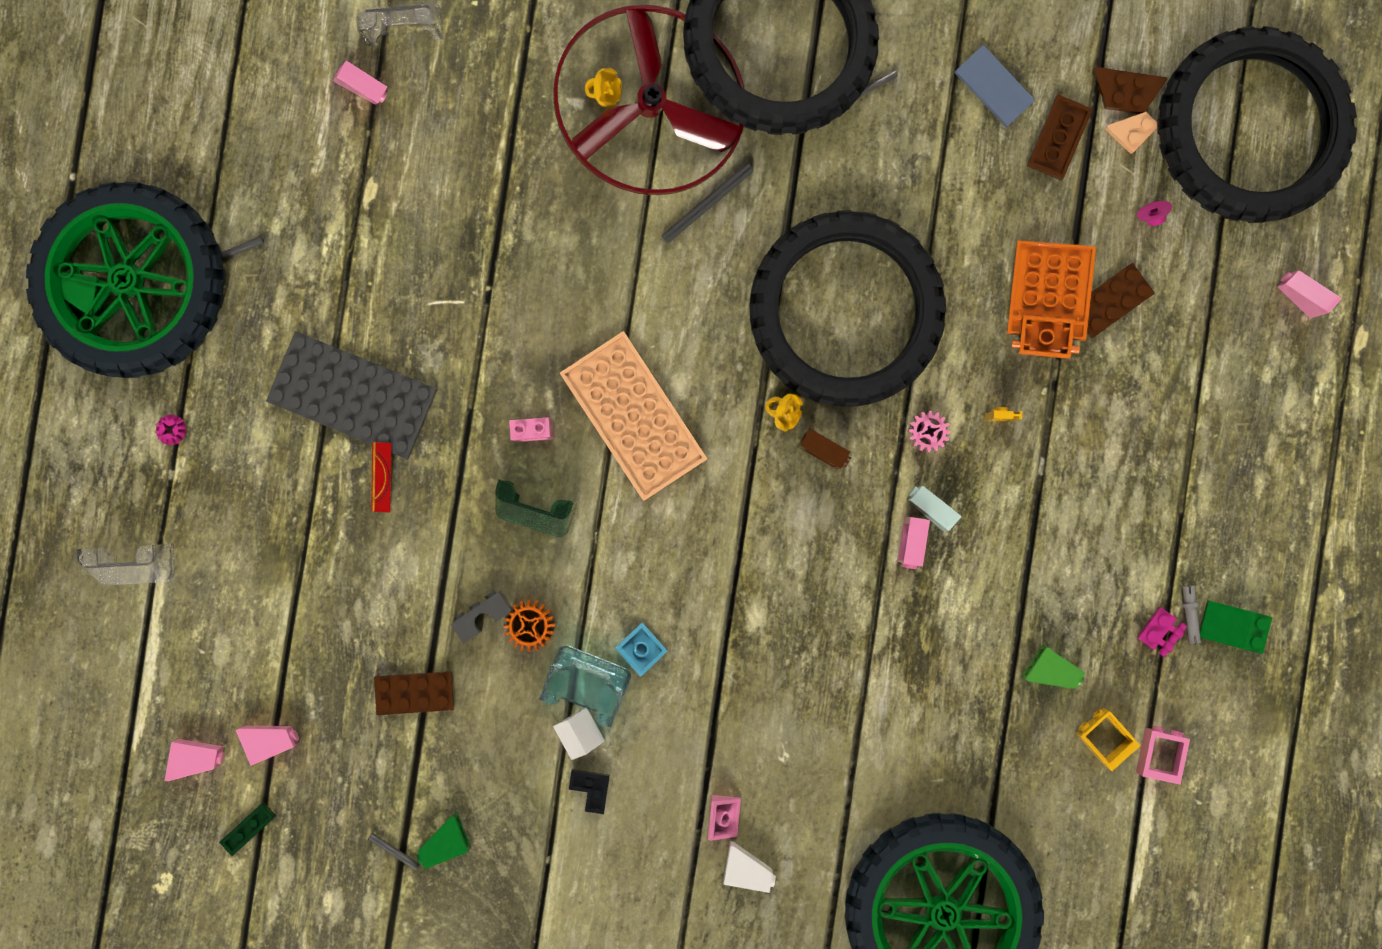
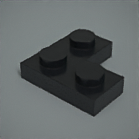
(595, 784)

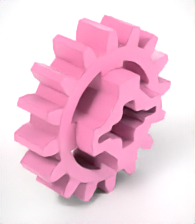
(932, 440)

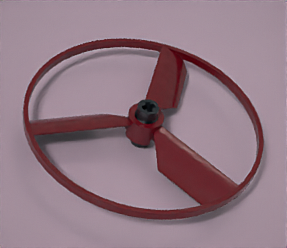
(649, 102)

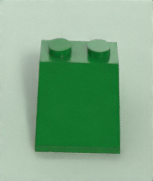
(1235, 627)

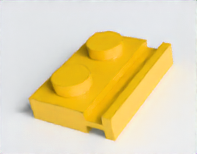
(1002, 414)

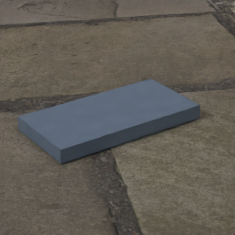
(994, 86)

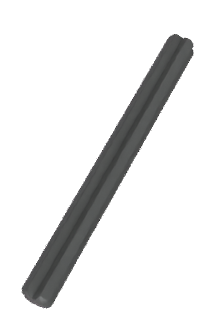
(707, 203)

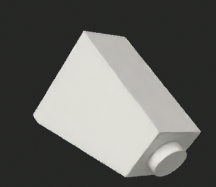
(747, 871)

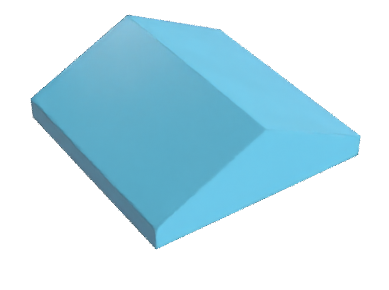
(641, 649)

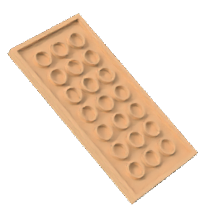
(633, 416)

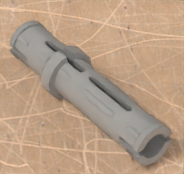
(1191, 614)

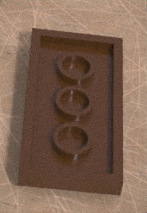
(1059, 137)
(1116, 299)
(414, 693)

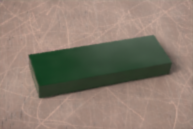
(247, 829)

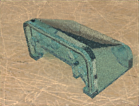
(587, 683)

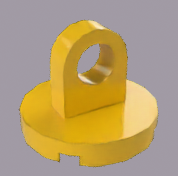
(606, 87)
(787, 412)

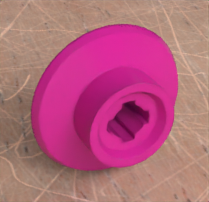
(1155, 212)

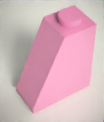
(360, 83)
(1308, 294)
(266, 741)
(192, 758)

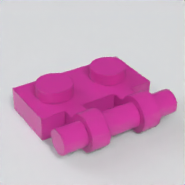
(1156, 629)

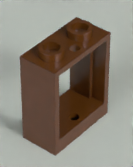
(824, 449)

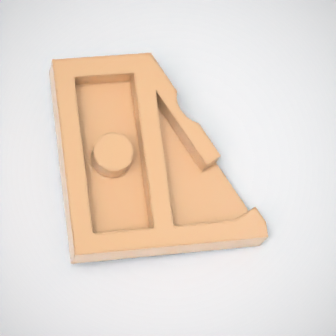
(1132, 131)

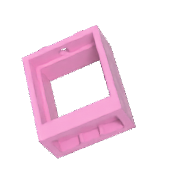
(531, 429)
(913, 542)
(1147, 750)

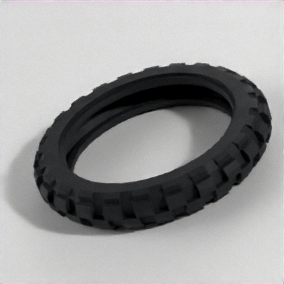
(1312, 69)
(779, 116)
(911, 258)

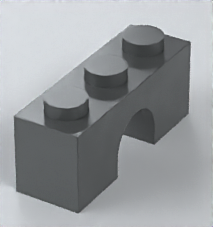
(467, 625)

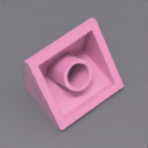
(723, 817)

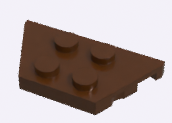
(1127, 90)

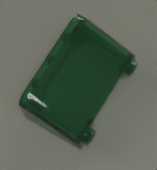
(555, 522)

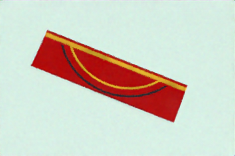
(381, 477)

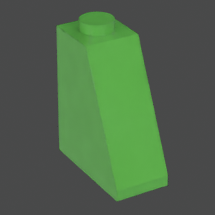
(1053, 670)

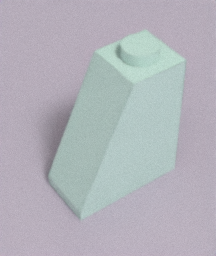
(933, 508)

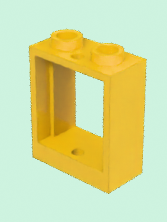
(1122, 752)

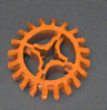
(535, 632)

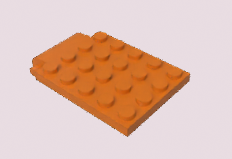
(1050, 297)

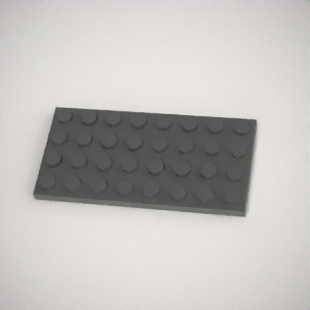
(351, 394)

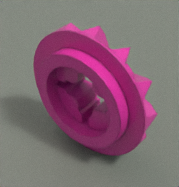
(179, 429)

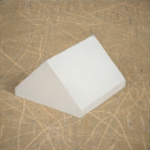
(579, 734)

